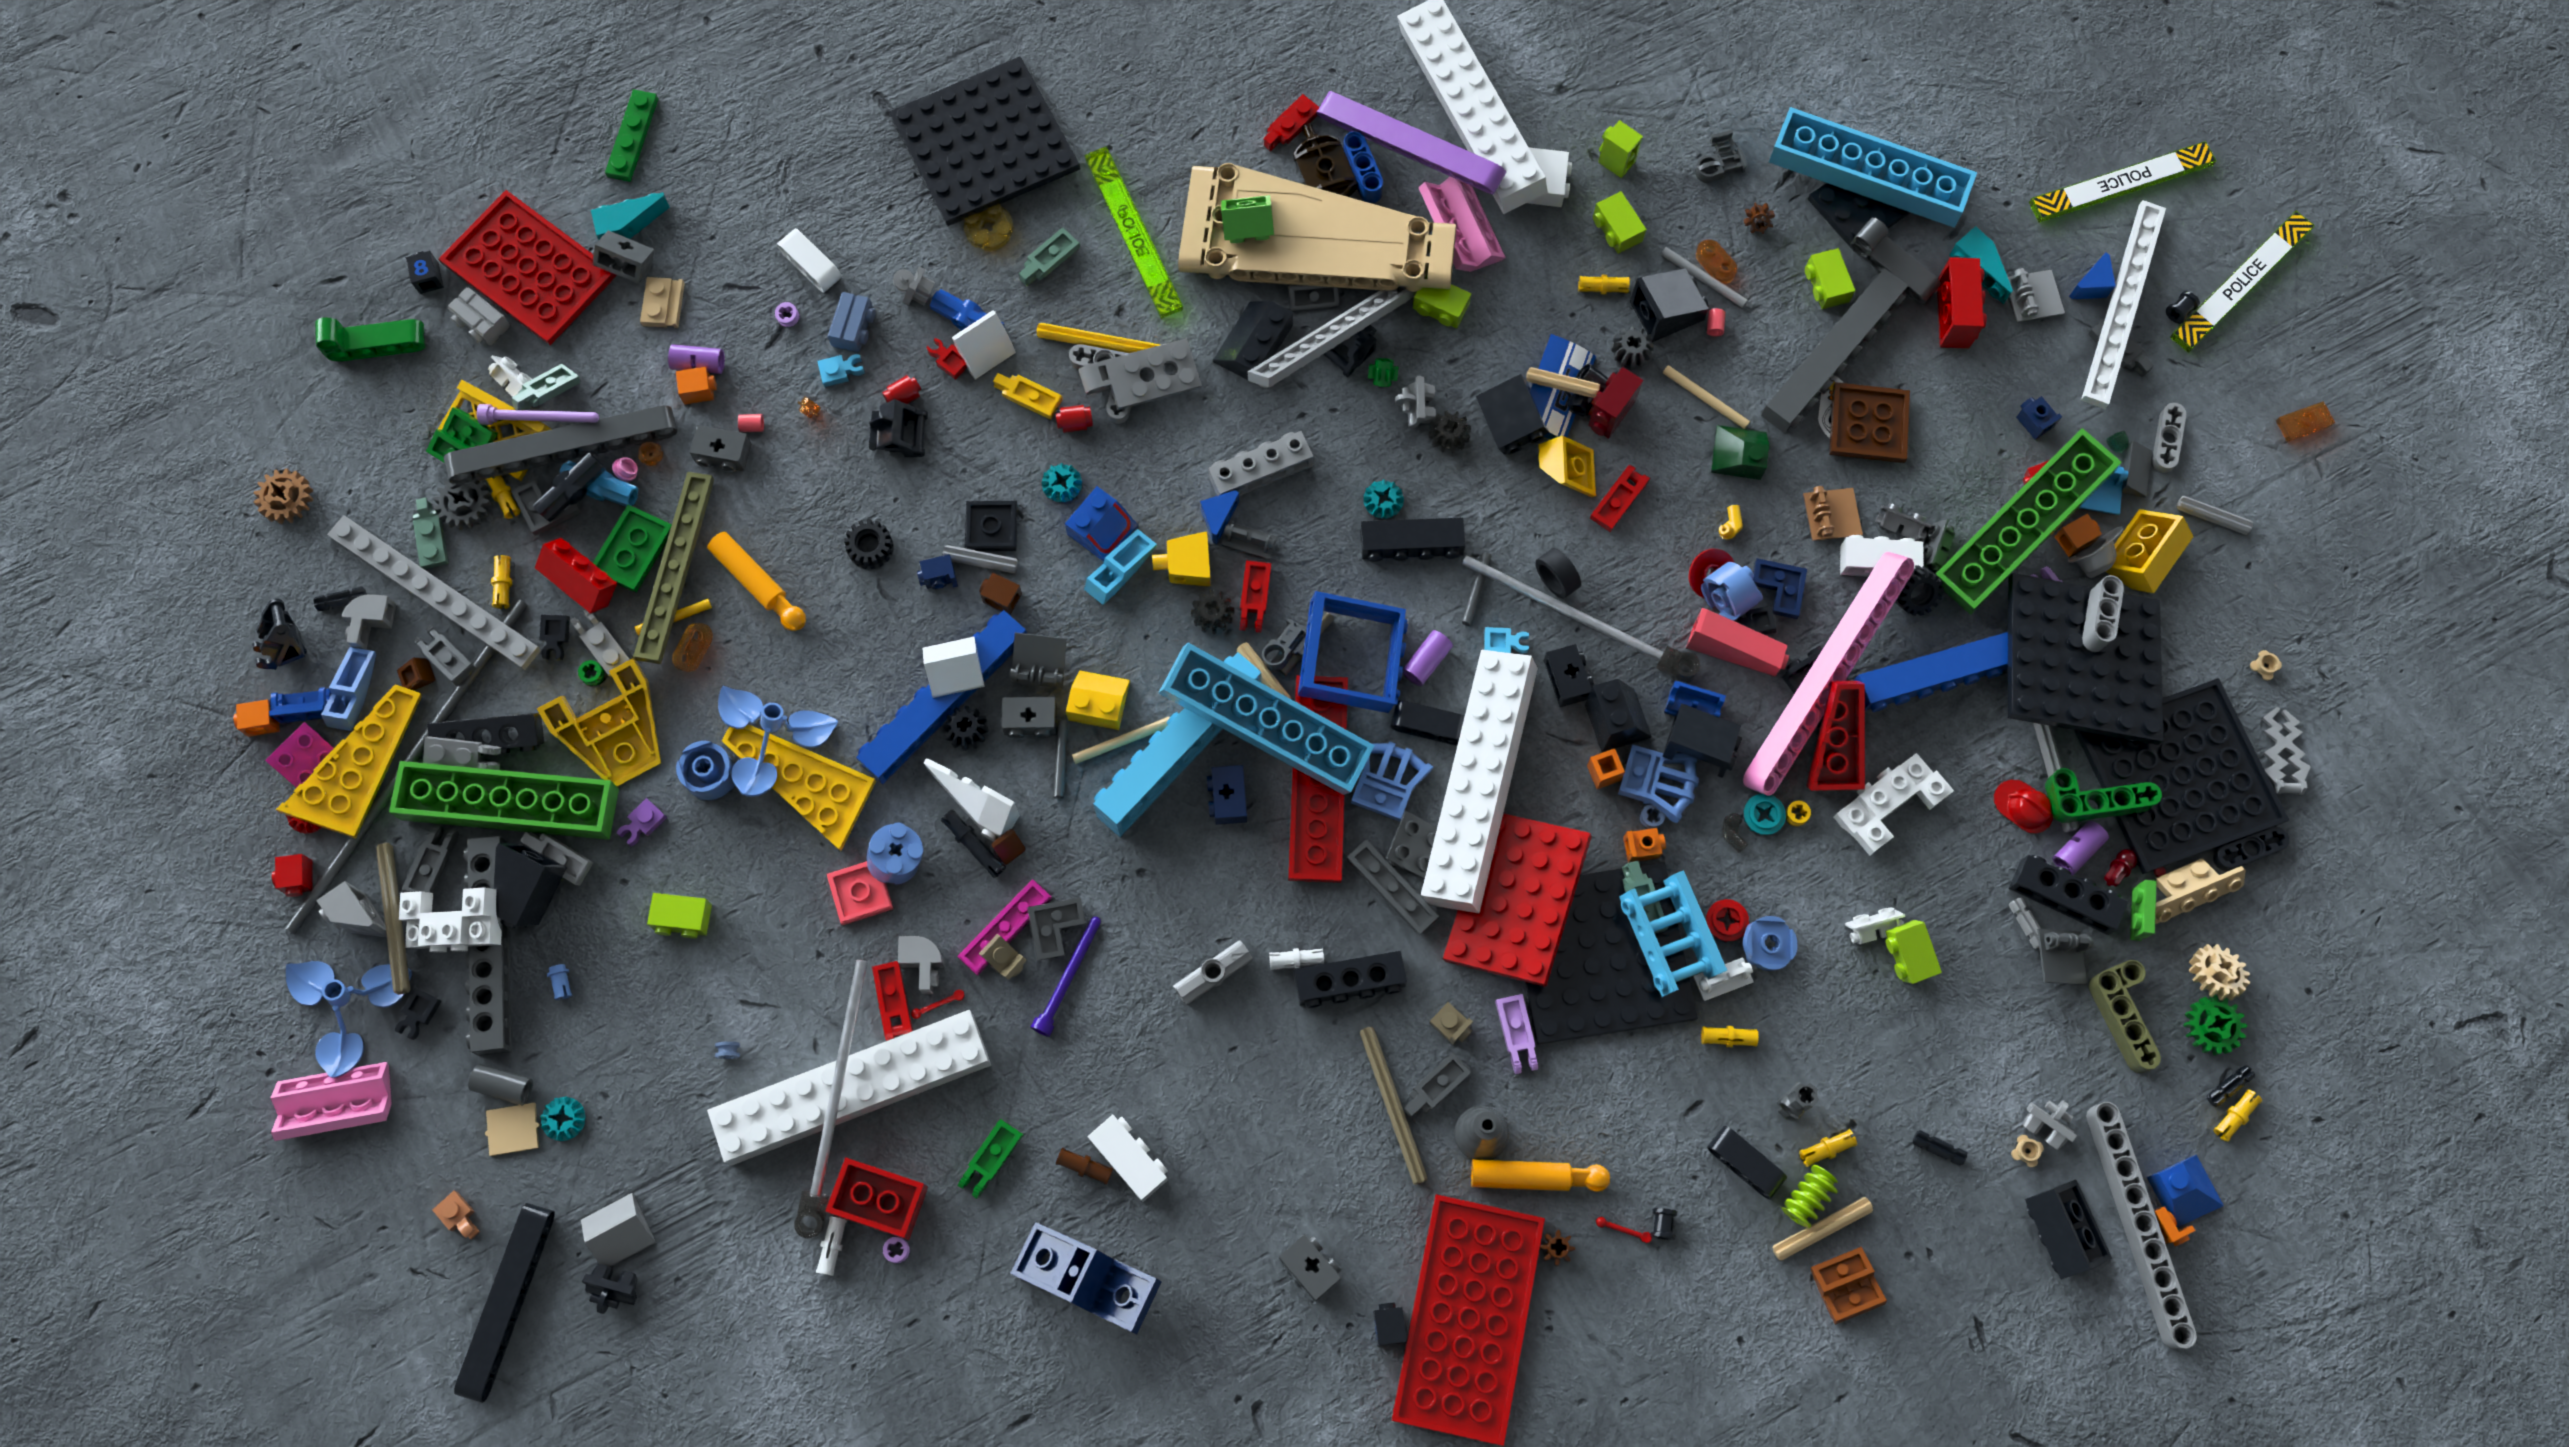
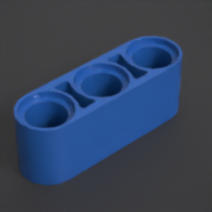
(1363, 157)

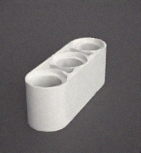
(809, 260)

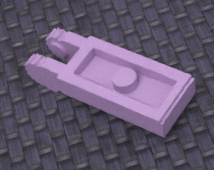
(1516, 1030)

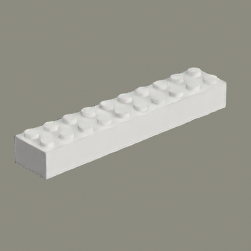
(1471, 101)
(1479, 781)
(871, 1081)

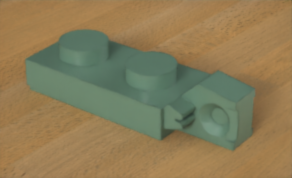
(1048, 256)
(545, 387)
(429, 536)
(1643, 885)

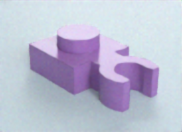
(644, 819)

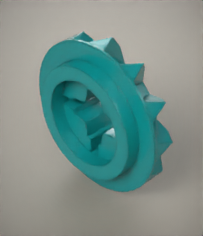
(1059, 493)
(1386, 509)
(1776, 814)
(569, 1128)

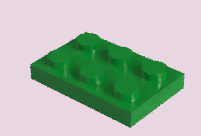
(632, 547)

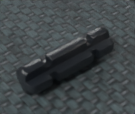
(337, 599)
(2230, 1086)
(1940, 1148)

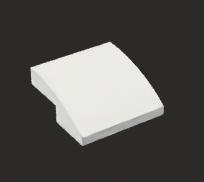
(984, 344)

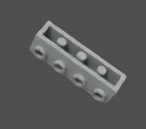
(1262, 465)

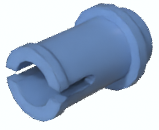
(559, 981)

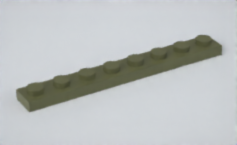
(673, 568)

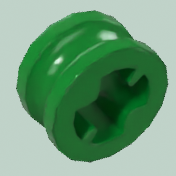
(593, 681)

